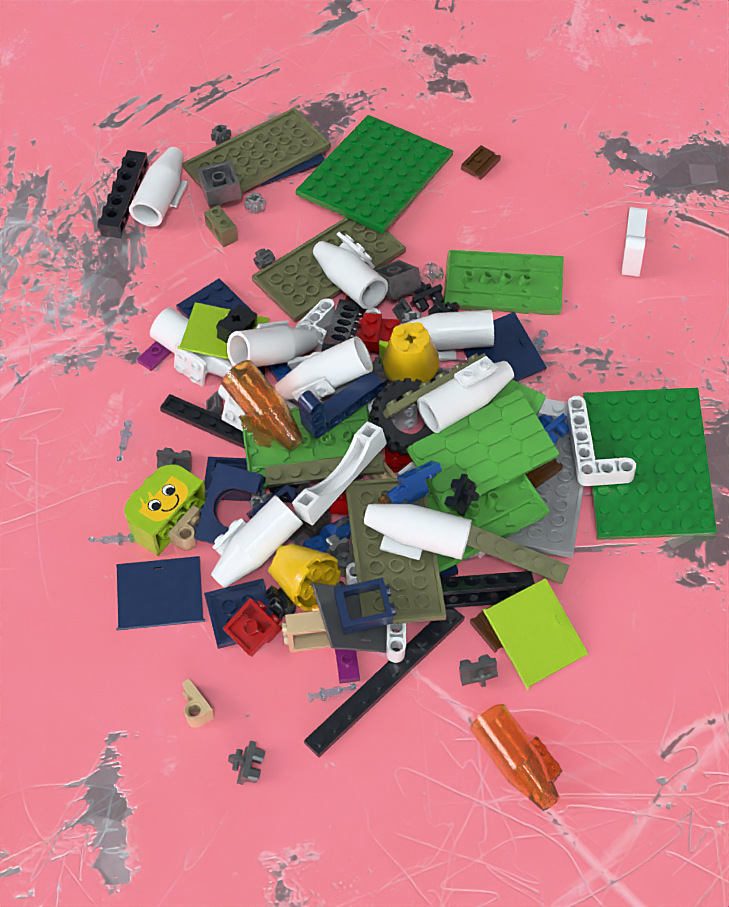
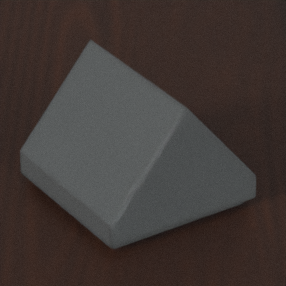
(401, 308)
(215, 404)

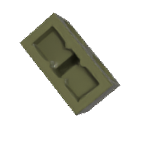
(221, 226)

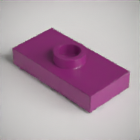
(153, 356)
(347, 665)

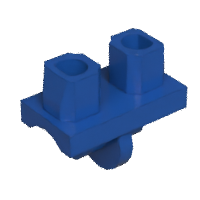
(557, 425)

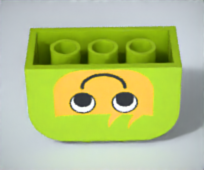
(161, 504)

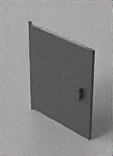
(366, 640)

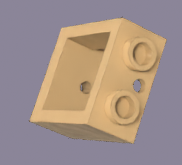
(305, 632)

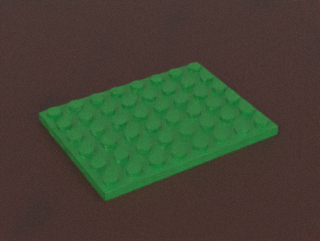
(374, 173)
(672, 474)

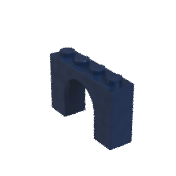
(224, 480)

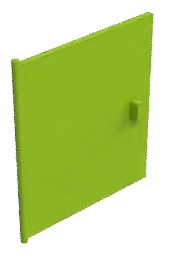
(202, 332)
(535, 632)

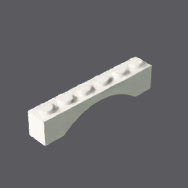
(317, 499)

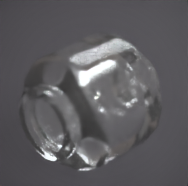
(432, 274)

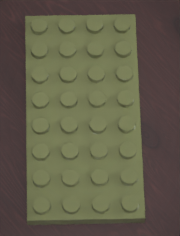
(264, 150)
(297, 278)
(412, 582)

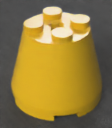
(411, 354)
(299, 566)

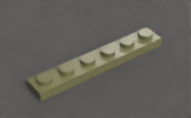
(411, 397)
(313, 471)
(517, 554)

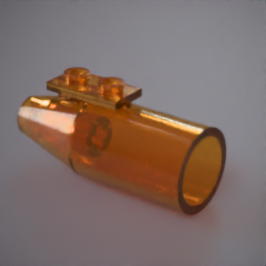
(265, 410)
(520, 760)

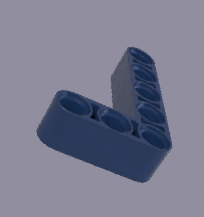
(322, 417)

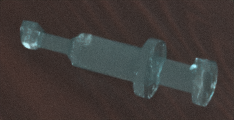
(538, 342)
(125, 435)
(119, 538)
(324, 693)

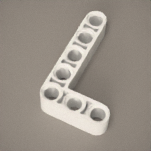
(634, 242)
(318, 319)
(585, 448)
(393, 639)

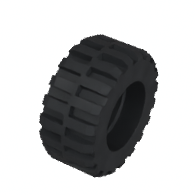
(396, 439)

